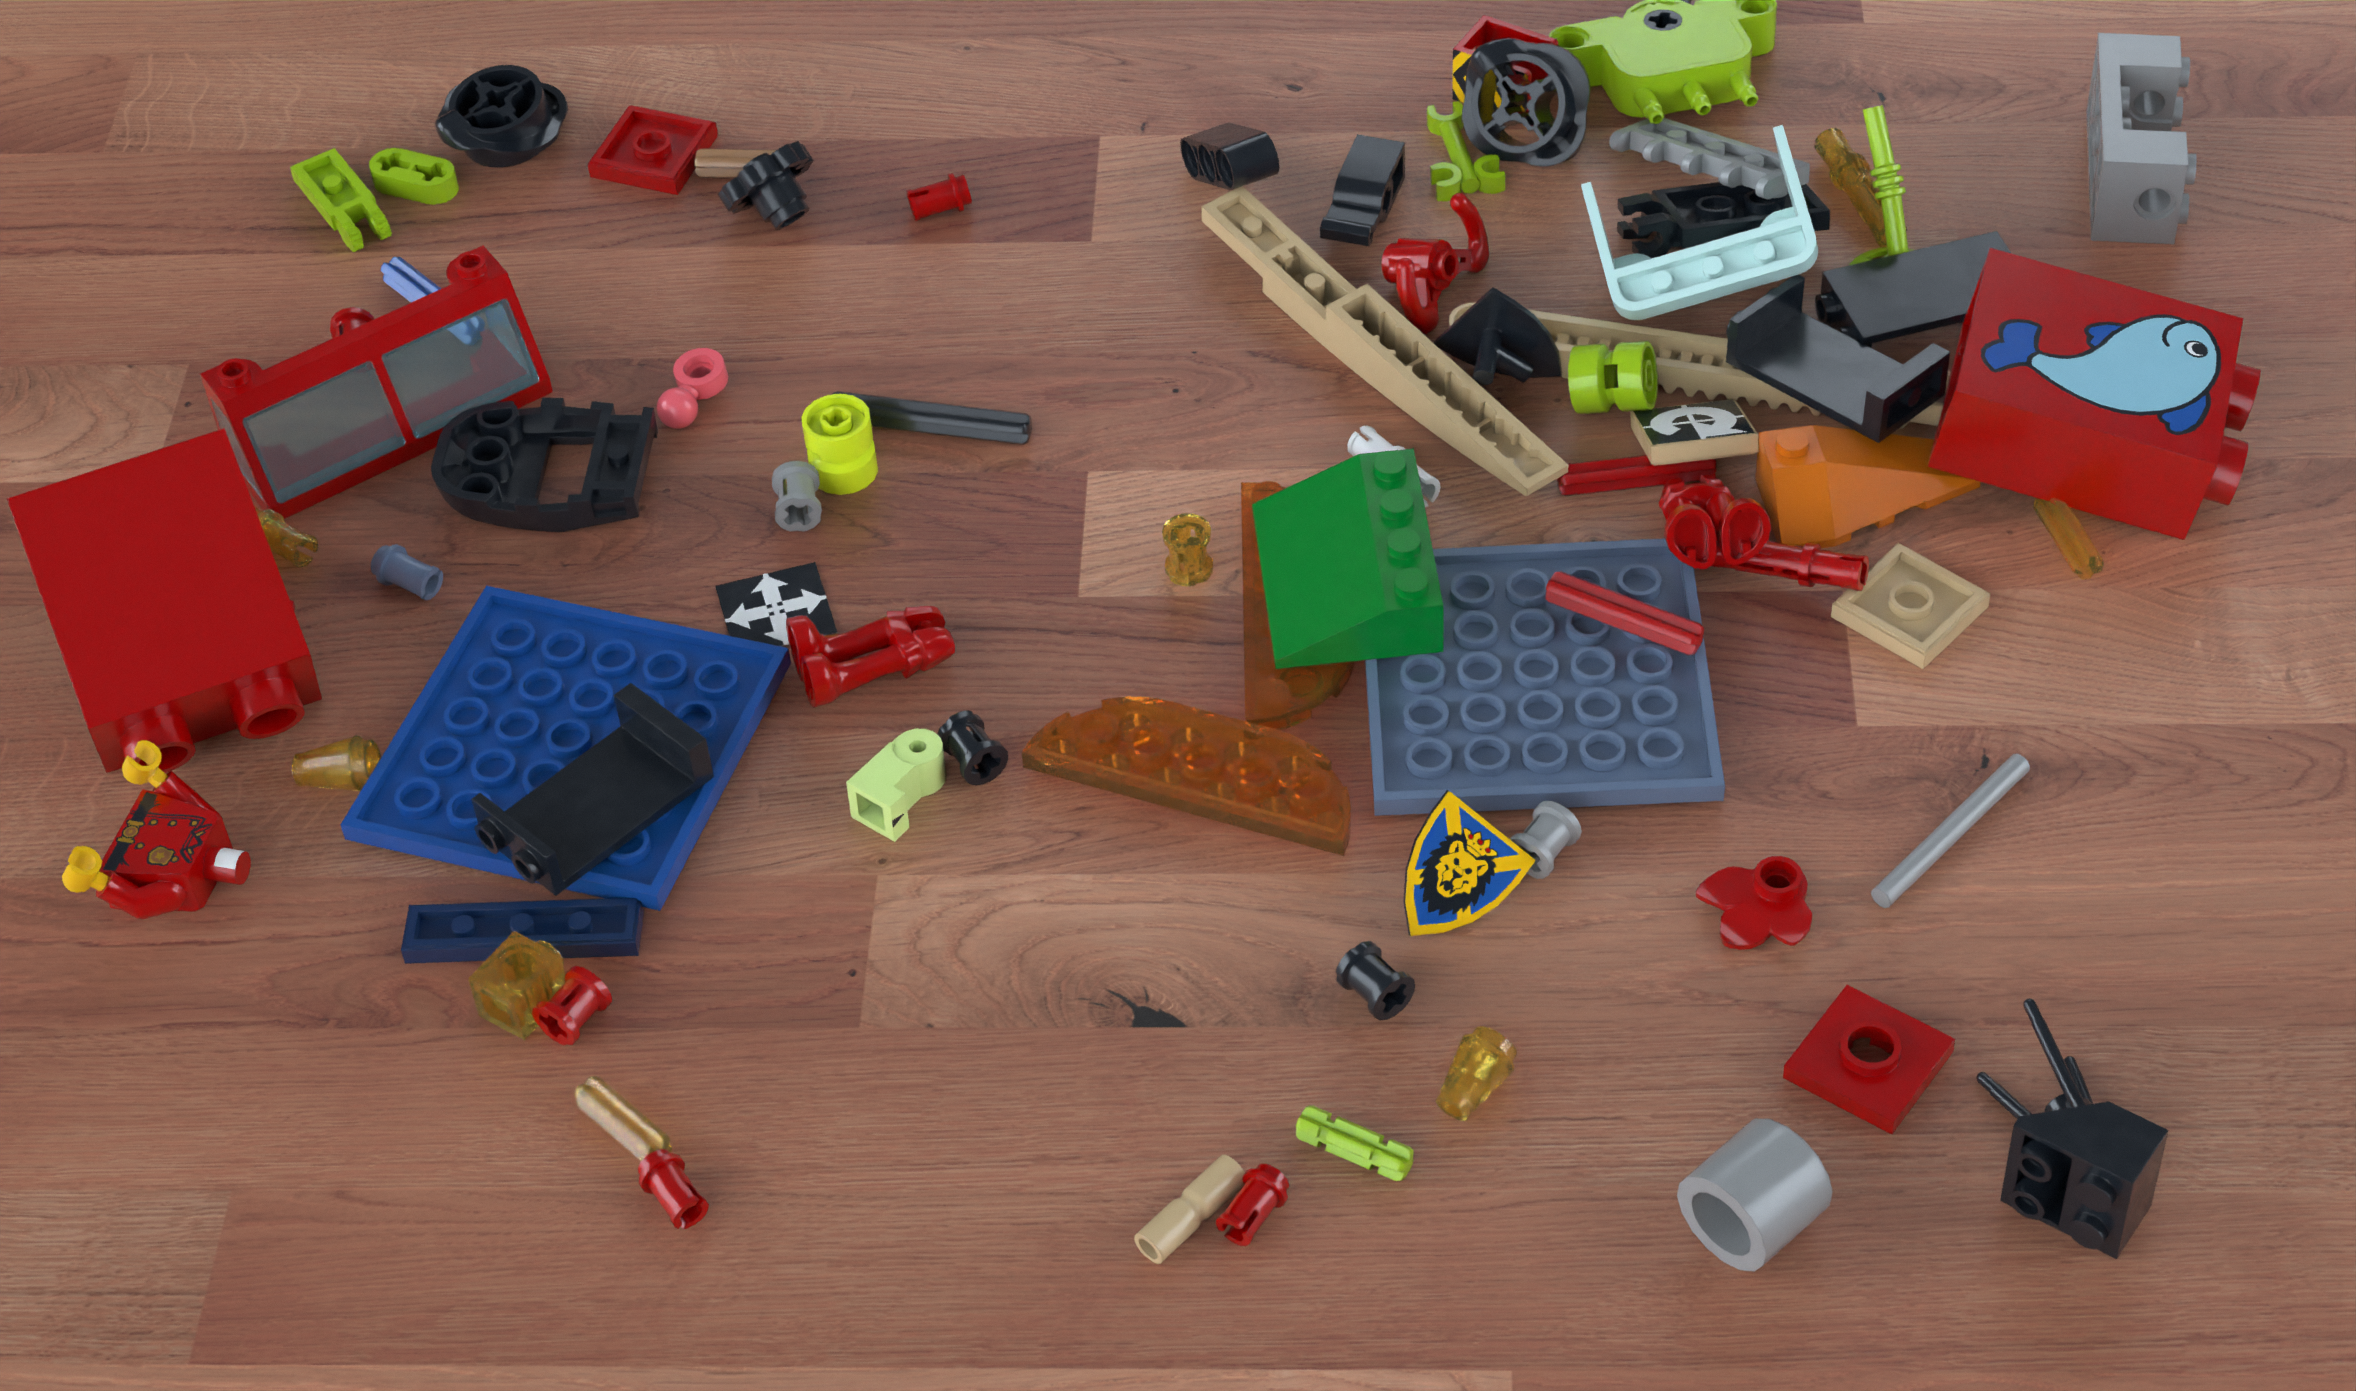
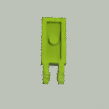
(340, 197)

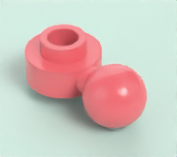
(698, 377)

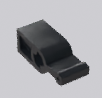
(1364, 190)

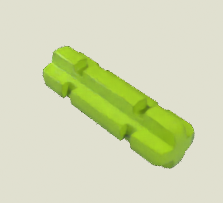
(1354, 1143)

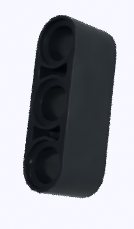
(1229, 156)

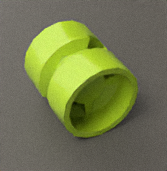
(1594, 377)

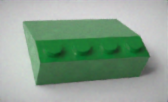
(1350, 564)

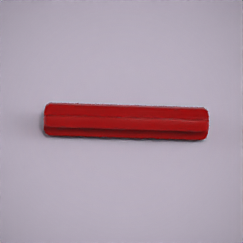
(1628, 474)
(1624, 613)

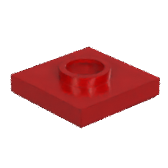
(1872, 1091)

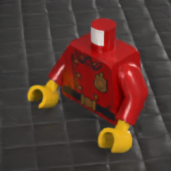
(164, 852)

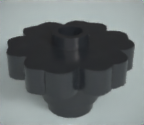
(771, 186)

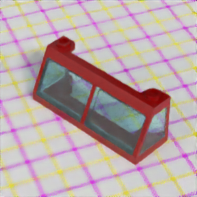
(377, 389)

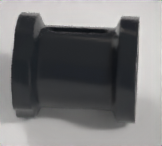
(972, 748)
(1375, 980)

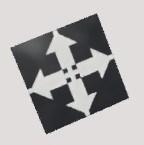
(761, 604)

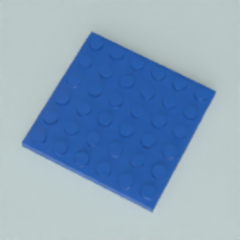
(532, 693)

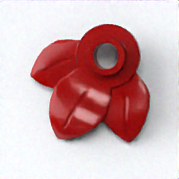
(1759, 903)

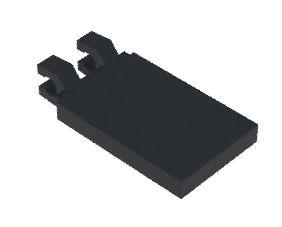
(1703, 214)

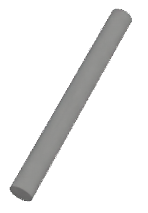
(1950, 831)

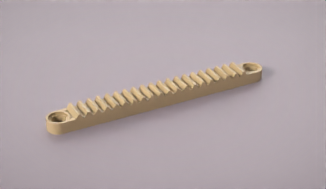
(1681, 358)

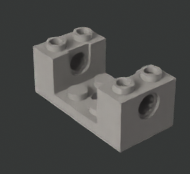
(2132, 154)

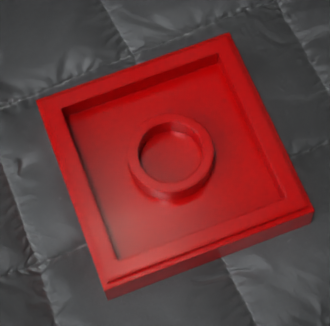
(652, 149)

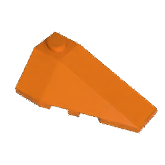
(1836, 481)

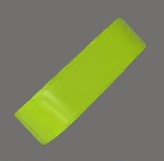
(414, 176)

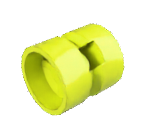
(840, 443)

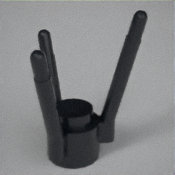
(2065, 1070)

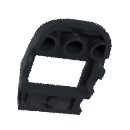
(496, 458)

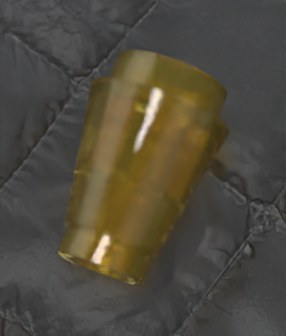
(337, 765)
(1476, 1072)

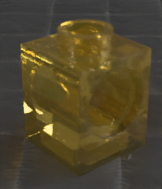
(515, 981)

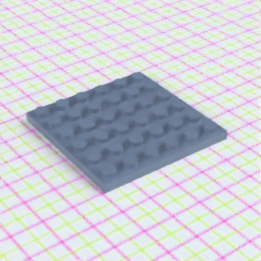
(1542, 697)

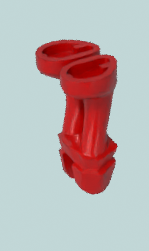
(1709, 509)
(828, 665)

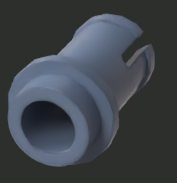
(396, 567)

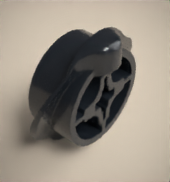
(1567, 77)
(501, 116)

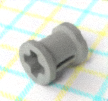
(796, 496)
(1547, 835)

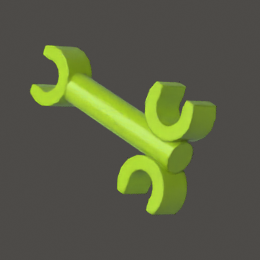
(1461, 173)

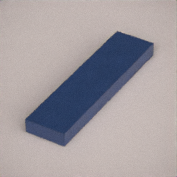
(477, 929)

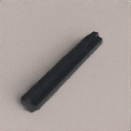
(947, 419)

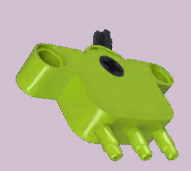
(1674, 53)

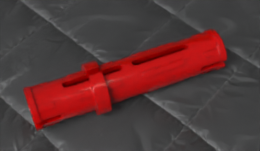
(1804, 563)

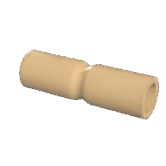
(1185, 1214)

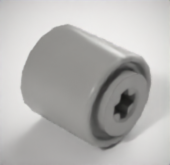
(1755, 1194)

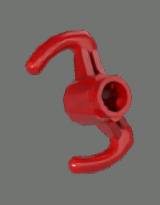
(1429, 265)

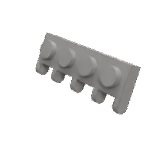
(1709, 153)

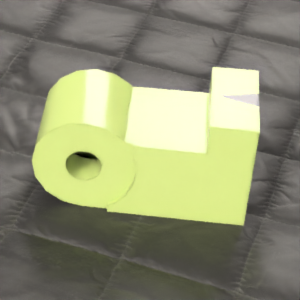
(896, 781)

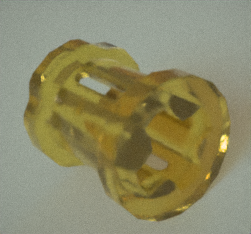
(1187, 549)

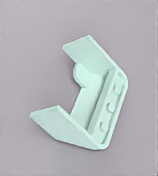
(1657, 285)

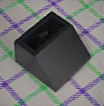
(2085, 1172)

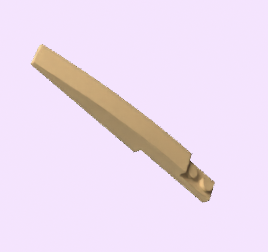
(1382, 345)

